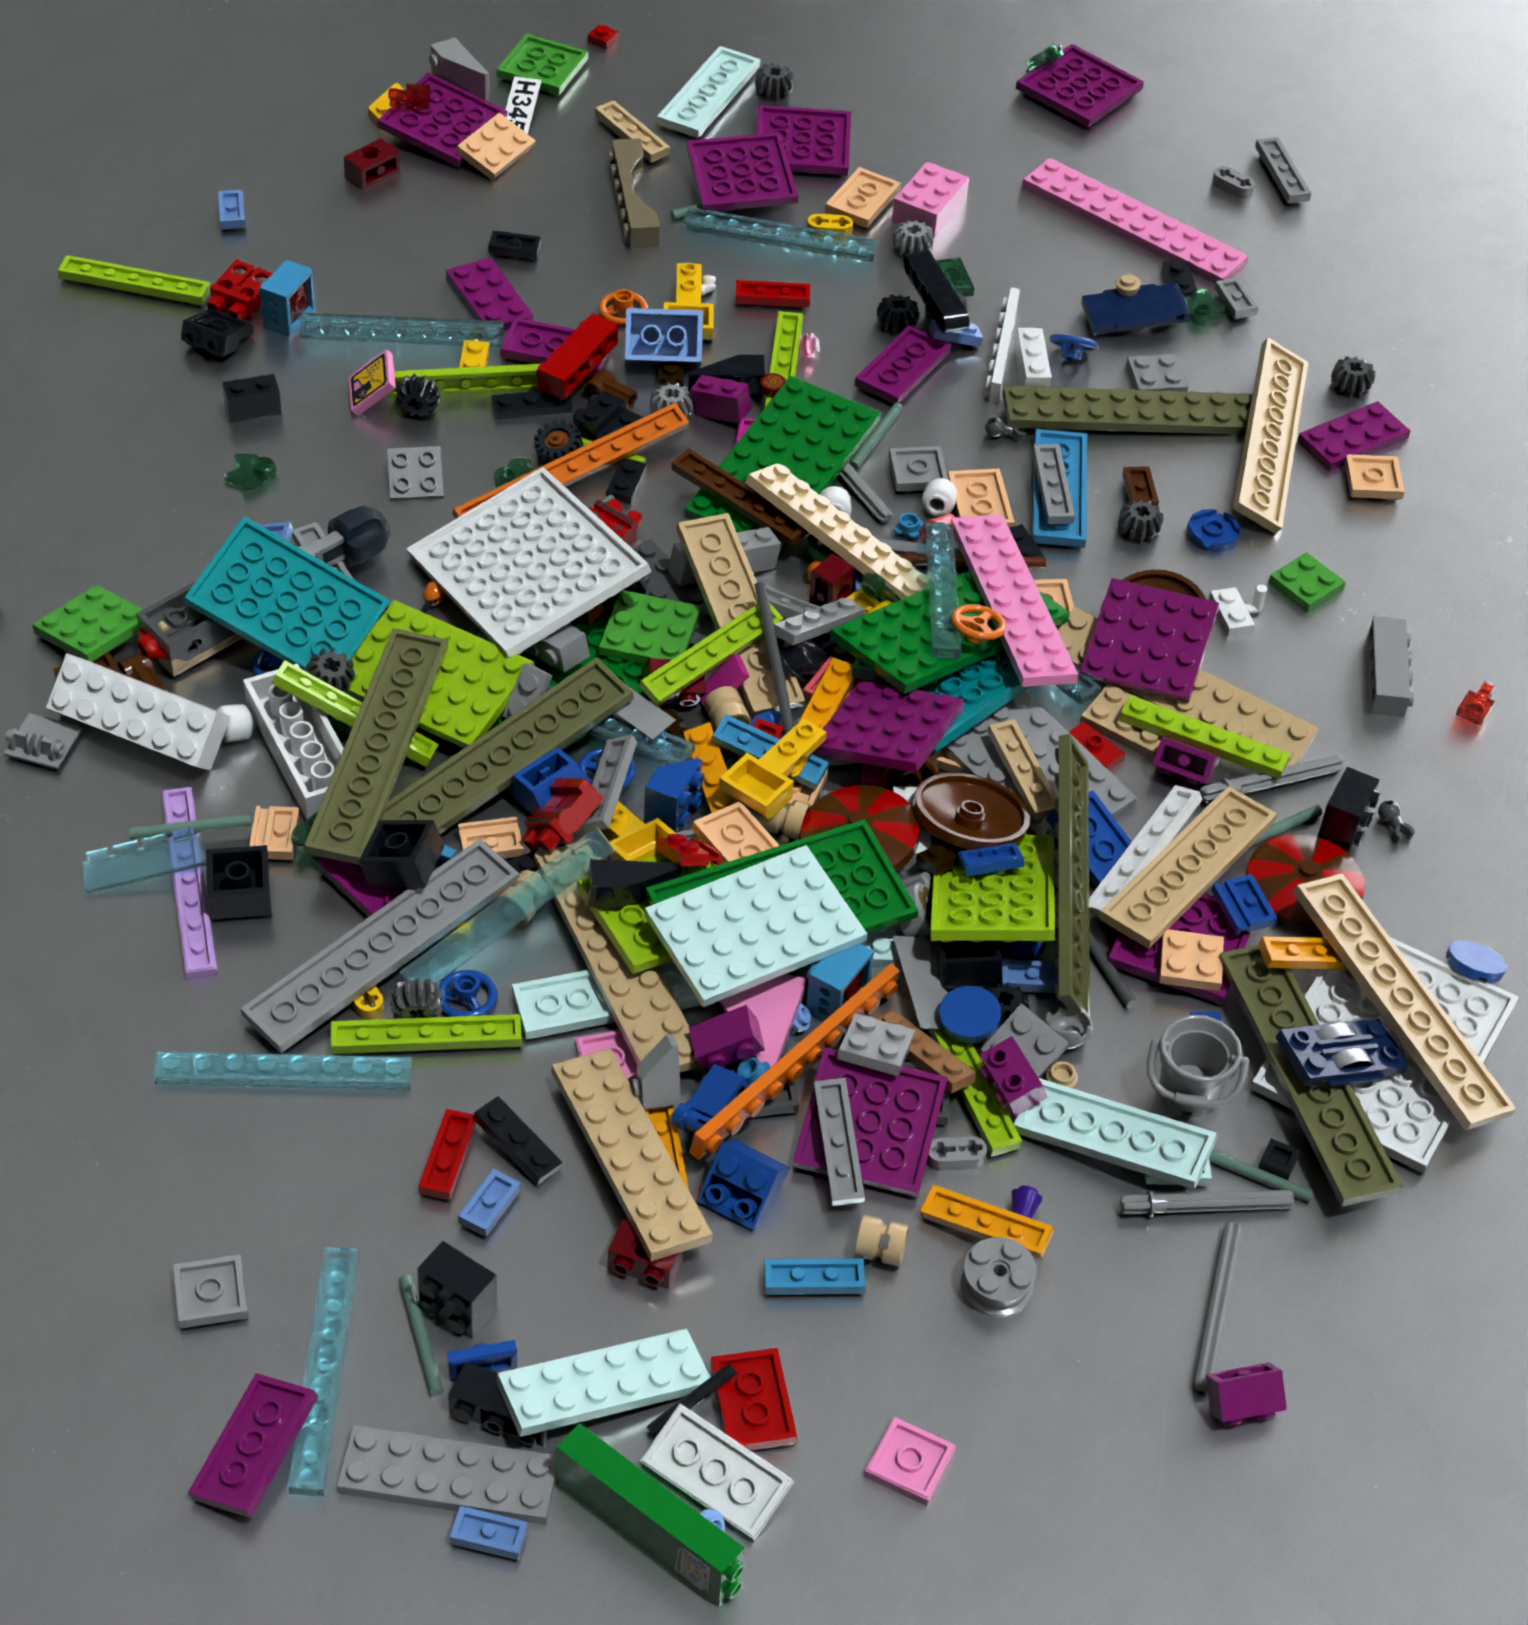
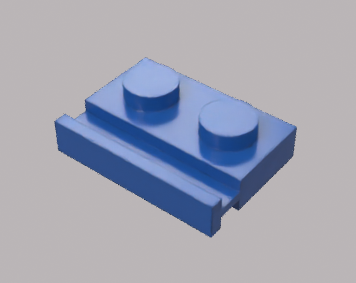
(1244, 904)

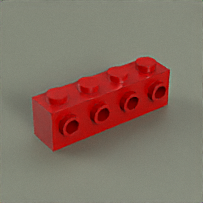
(577, 356)

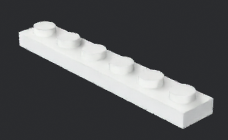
(1001, 350)
(1147, 844)

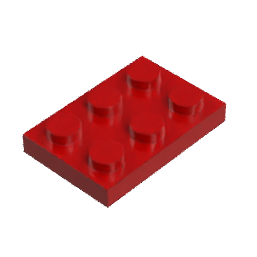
(755, 1400)

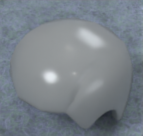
(1073, 1028)

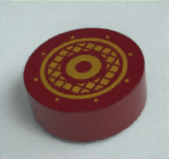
(771, 384)

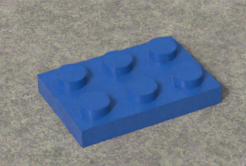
(1106, 839)

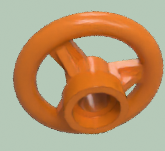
(621, 300)
(976, 628)

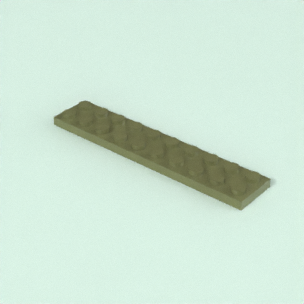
(1126, 410)
(376, 746)
(493, 759)
(1073, 877)
(1328, 1115)

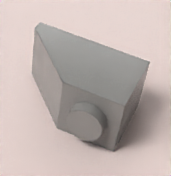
(659, 1075)

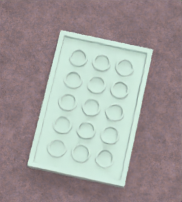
(754, 925)

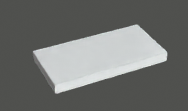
(717, 1471)

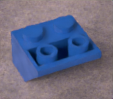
(533, 782)
(674, 793)
(742, 1183)

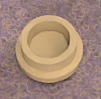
(1128, 285)
(1063, 1074)

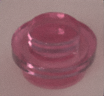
(809, 345)

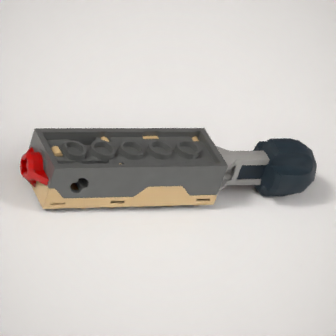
(185, 637)

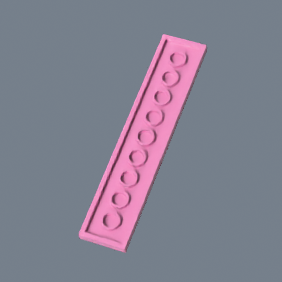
(1134, 220)
(1010, 590)

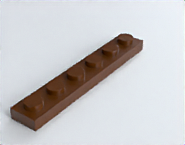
(737, 496)

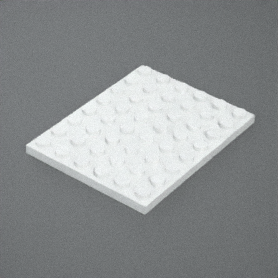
(528, 562)
(1406, 1107)

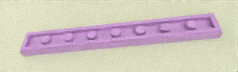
(191, 896)

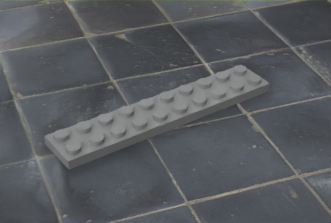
(378, 946)

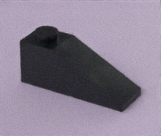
(625, 882)

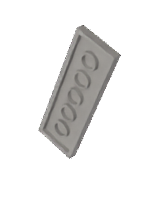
(447, 1474)

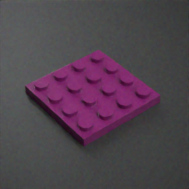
(1080, 85)
(447, 122)
(811, 137)
(741, 172)
(1150, 640)
(889, 727)
(1202, 918)
(890, 1119)

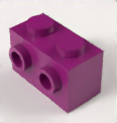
(720, 399)
(1185, 760)
(727, 1038)
(1012, 1075)
(1246, 1393)

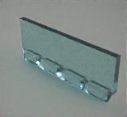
(138, 864)

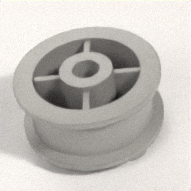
(998, 1276)

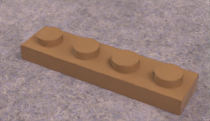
(932, 1057)

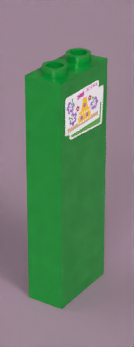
(650, 1515)

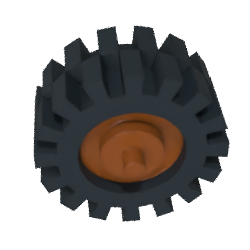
(556, 441)

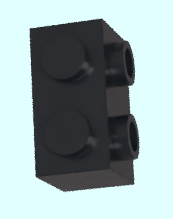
(252, 398)

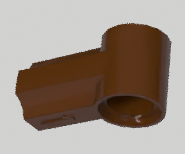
(606, 381)
(140, 668)

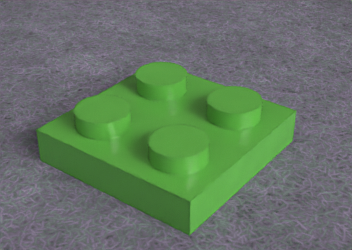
(1307, 582)

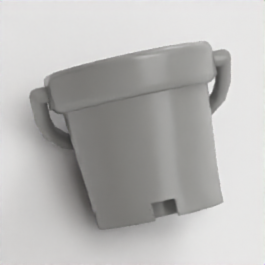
(1196, 1064)

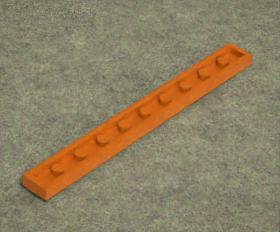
(602, 452)
(792, 1064)

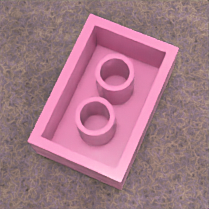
(931, 197)

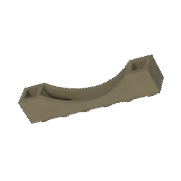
(639, 220)

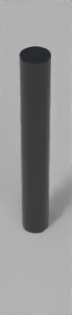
(694, 1397)

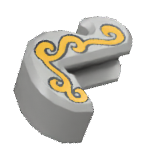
(921, 891)

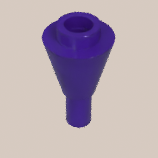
(1025, 1201)

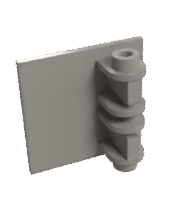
(415, 472)
(42, 740)

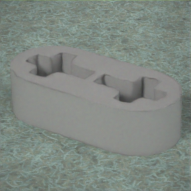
(1233, 182)
(956, 1153)

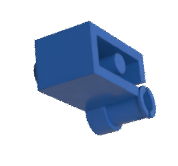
(712, 1095)

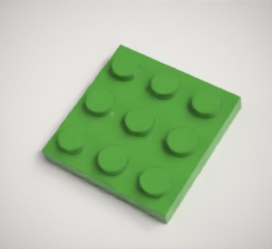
(543, 60)
(90, 623)
(648, 628)

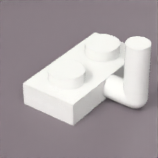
(1234, 613)

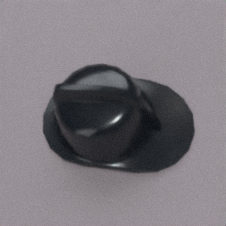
(801, 659)

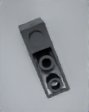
(740, 368)
(479, 1400)

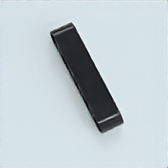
(936, 291)

